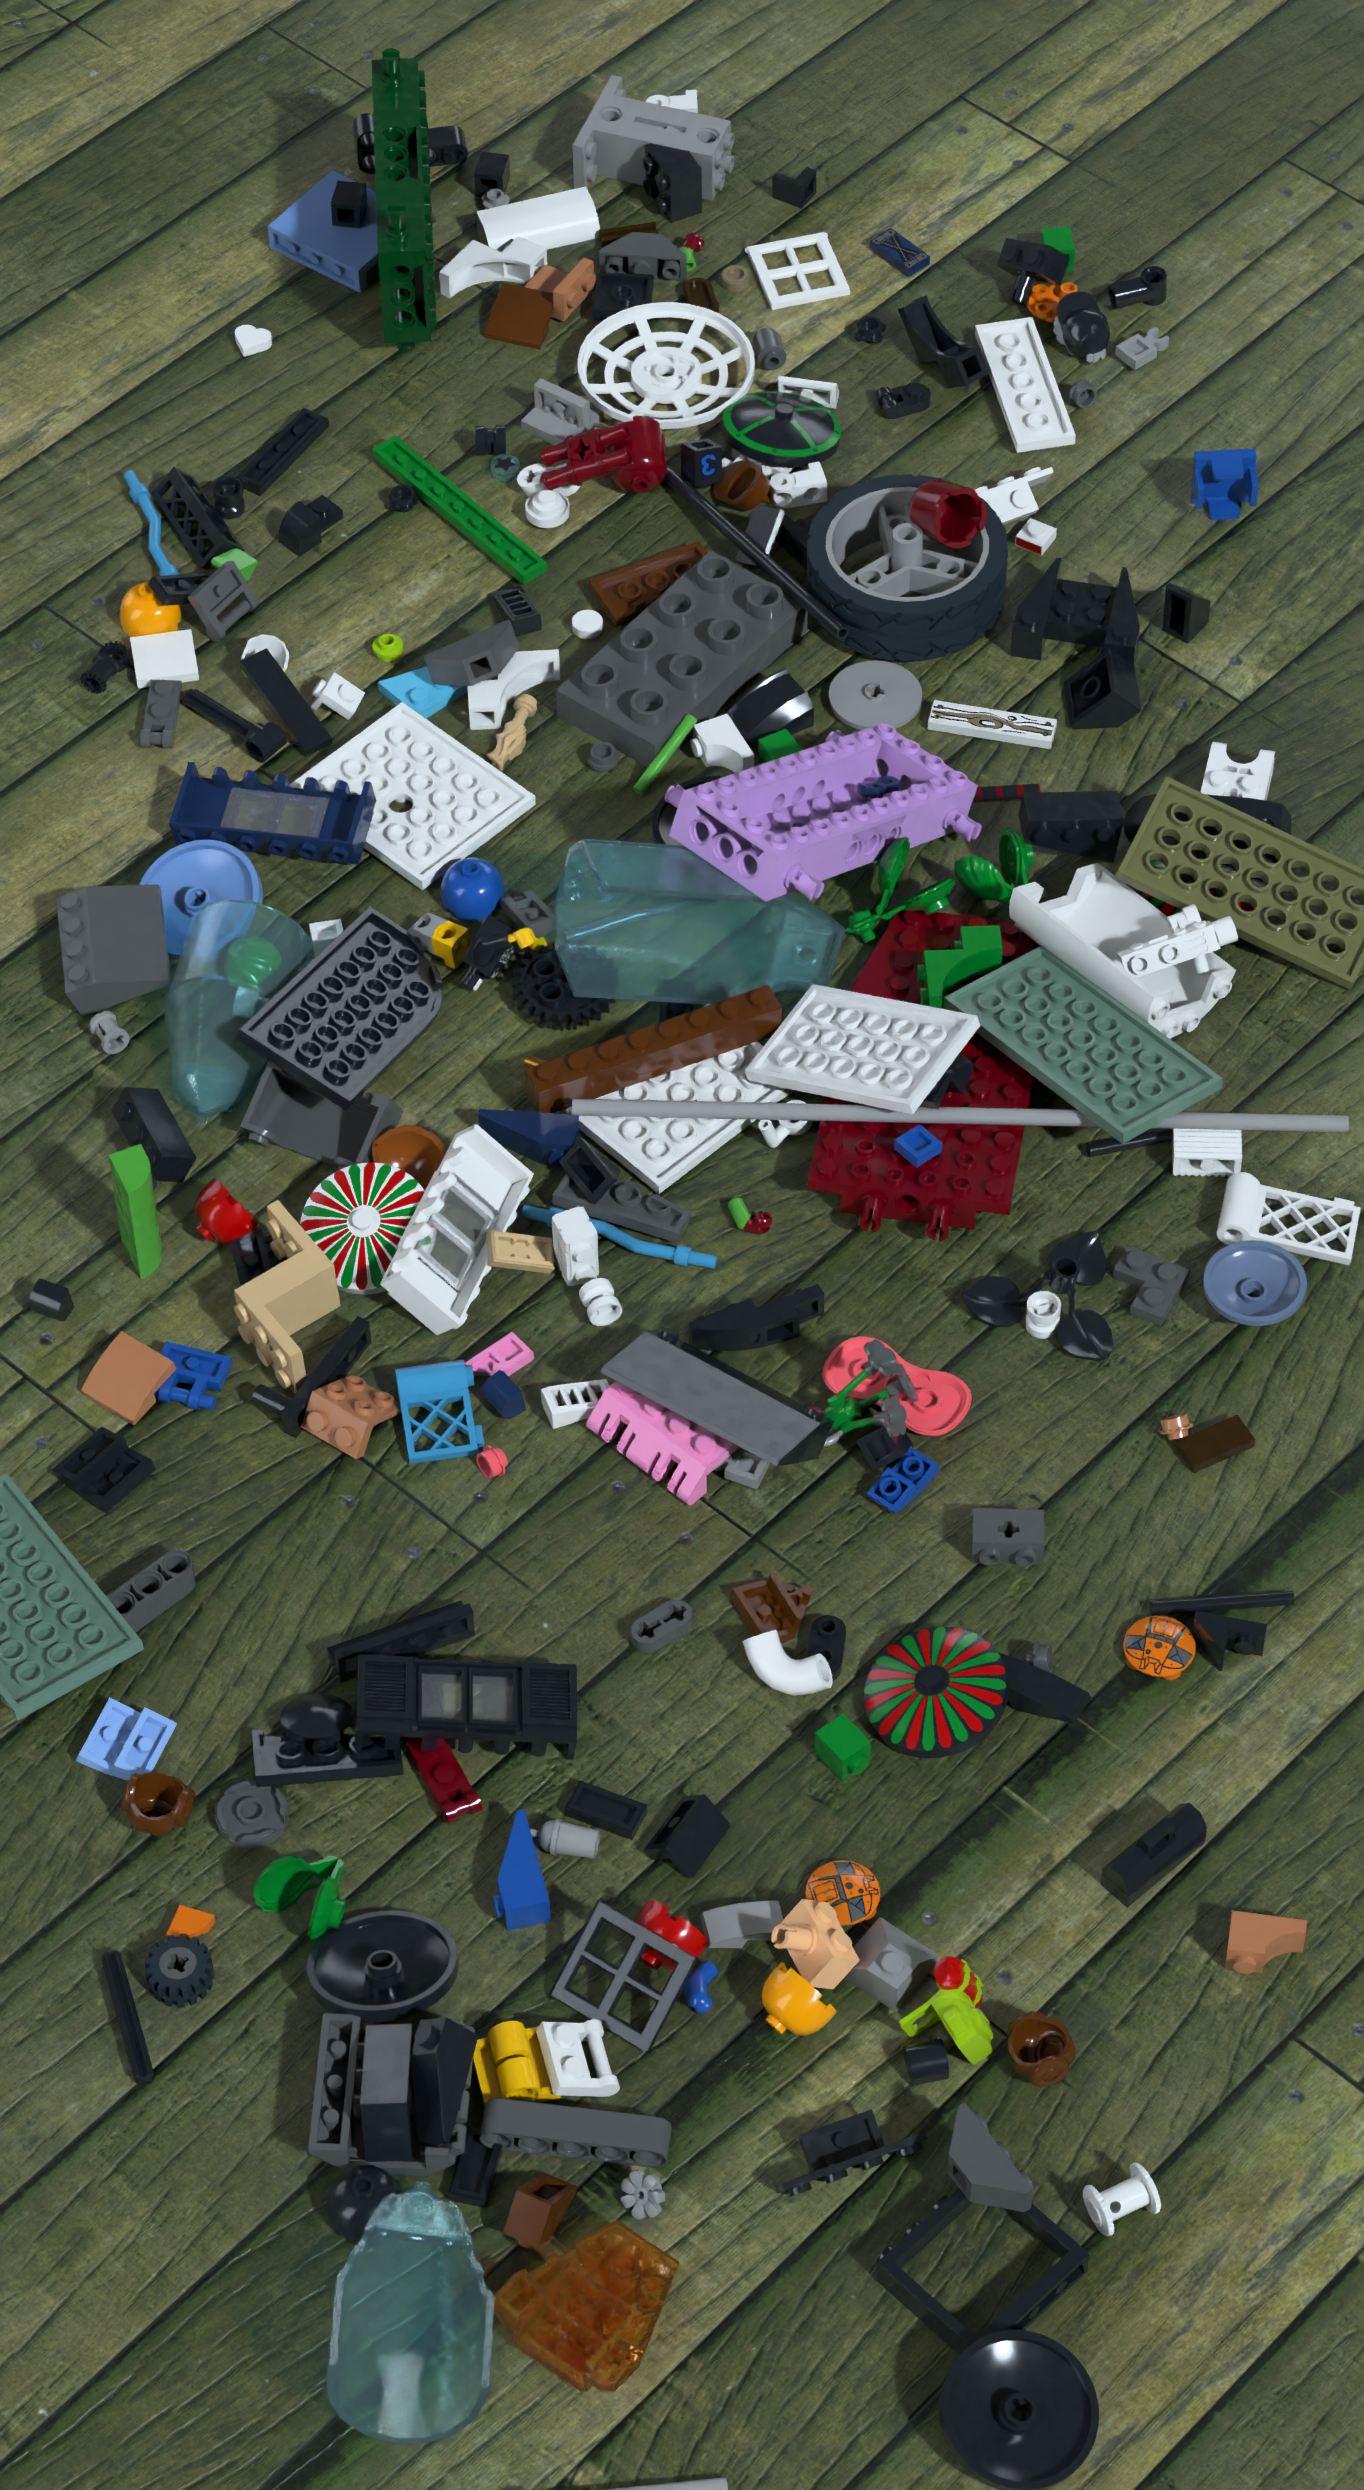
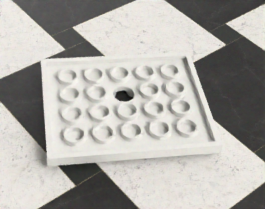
(453, 793)

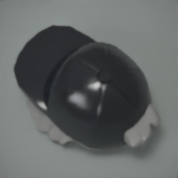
(1082, 327)

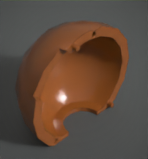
(410, 1150)

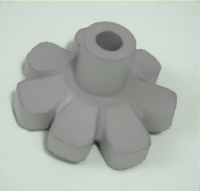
(643, 2194)

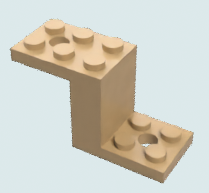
(286, 1298)

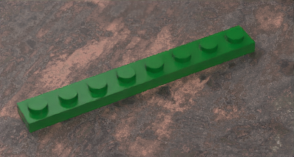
(460, 510)

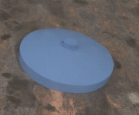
(196, 876)

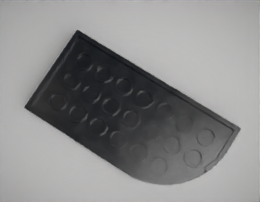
(350, 1010)

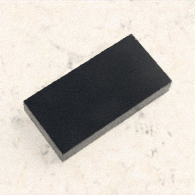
(606, 1810)
(475, 2171)

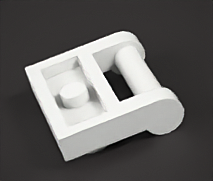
(566, 2059)

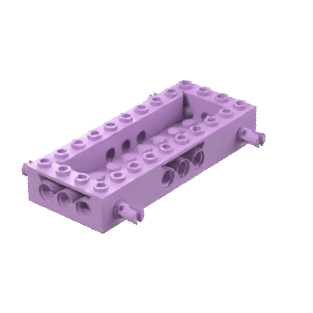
(806, 822)

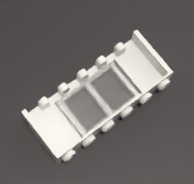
(445, 1241)

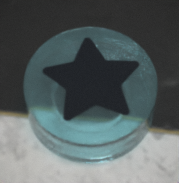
(505, 468)

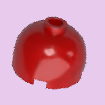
(221, 1214)
(676, 1930)

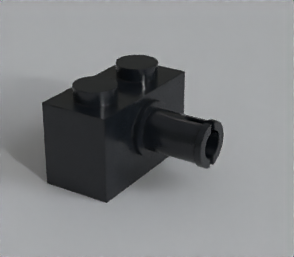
(1031, 263)

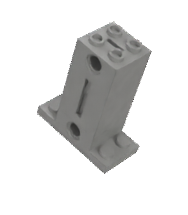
(620, 127)

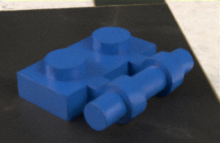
(197, 1368)

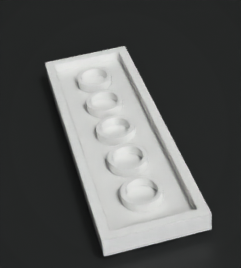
(1024, 385)

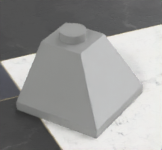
(890, 1964)

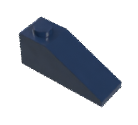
(532, 1134)

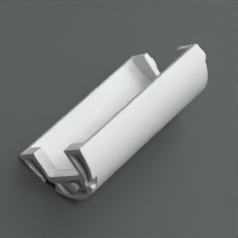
(1107, 918)

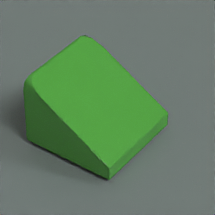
(244, 562)

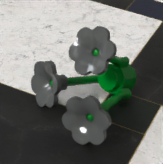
(893, 1415)

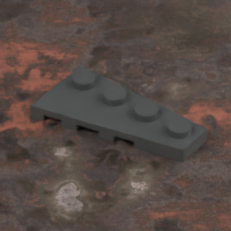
(627, 1207)

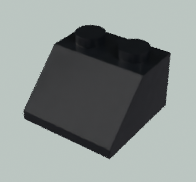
(1102, 693)

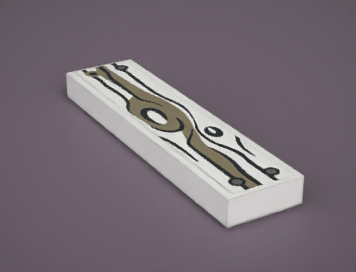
(992, 724)

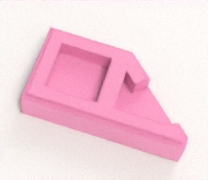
(505, 1355)

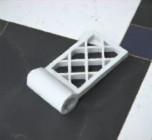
(1243, 1217)

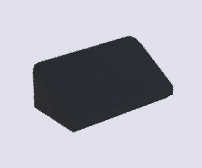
(762, 531)

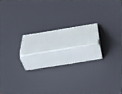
(819, 391)

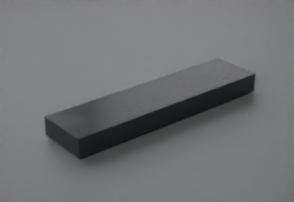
(282, 451)
(286, 702)

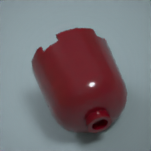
(648, 454)
(948, 512)

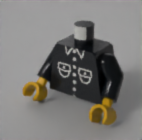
(494, 948)

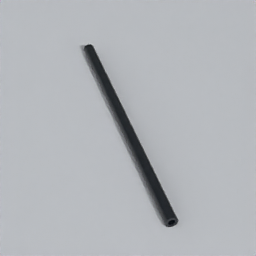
(756, 554)

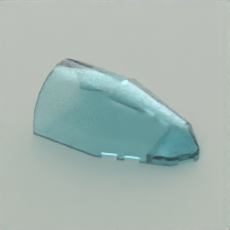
(226, 972)
(411, 2324)

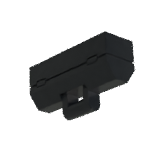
(1154, 1854)

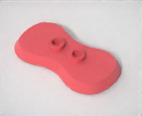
(941, 1395)

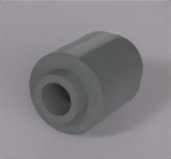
(769, 349)

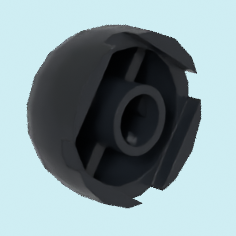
(356, 2197)

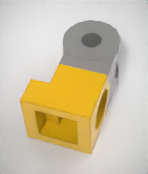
(442, 938)

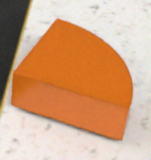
(190, 1922)

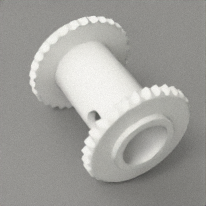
(1121, 2199)

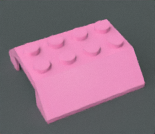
(659, 1439)

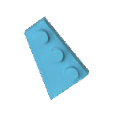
(420, 692)

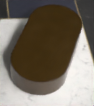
(700, 293)

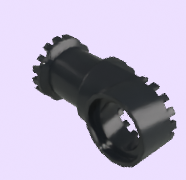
(105, 666)

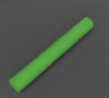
(664, 754)

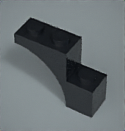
(933, 342)

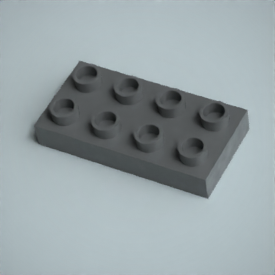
(681, 657)

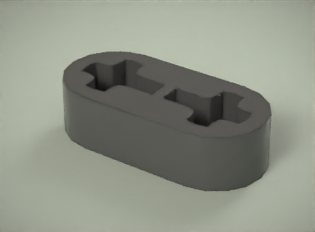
(661, 1626)

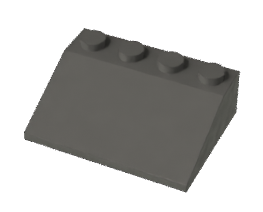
(112, 944)

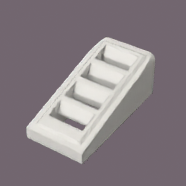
(565, 1393)

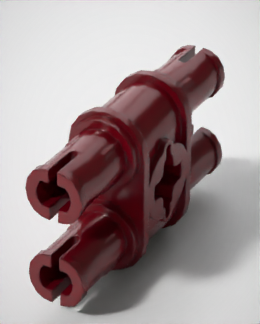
(586, 456)

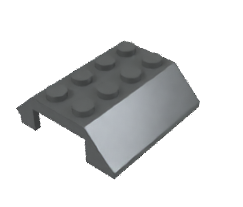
(335, 2131)

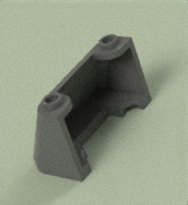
(311, 1125)

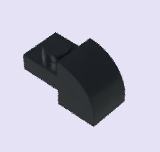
(304, 524)

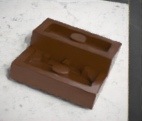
(520, 316)

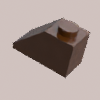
(538, 2210)

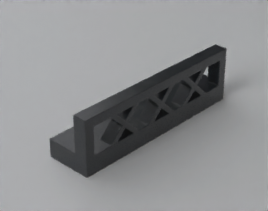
(198, 510)
(405, 1638)

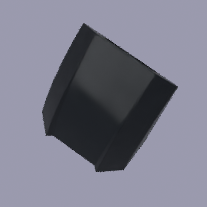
(771, 707)

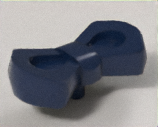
(876, 790)

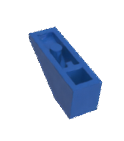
(521, 1887)

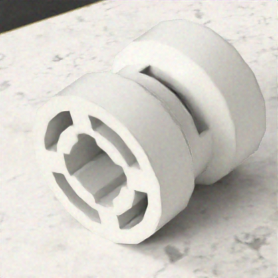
(600, 1301)
(1043, 1314)

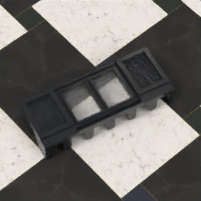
(466, 1702)

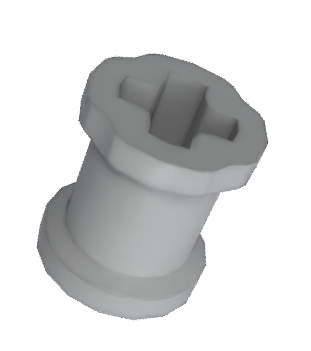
(109, 1032)

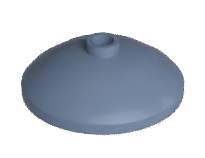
(1254, 1283)

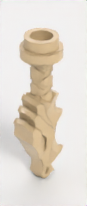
(512, 739)

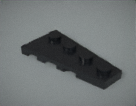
(315, 1760)

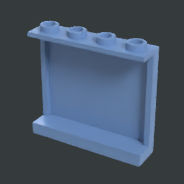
(309, 238)

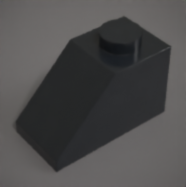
(1184, 612)

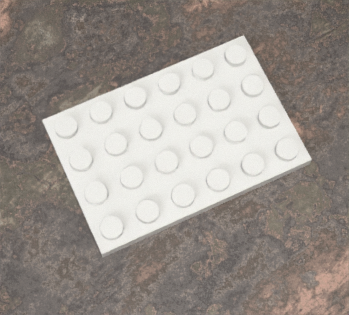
(862, 1048)
(667, 1148)

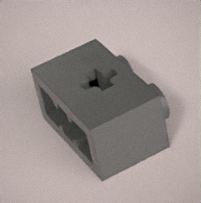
(1007, 1536)

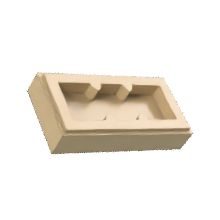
(520, 1251)

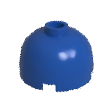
(472, 889)

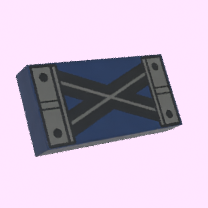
(899, 252)

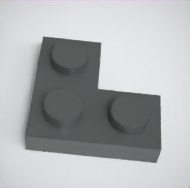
(1159, 1283)

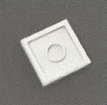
(164, 657)

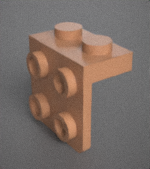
(567, 288)
(346, 1413)

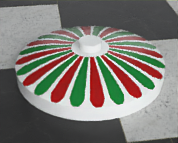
(360, 1220)

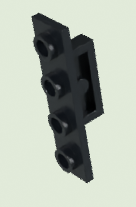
(844, 2145)

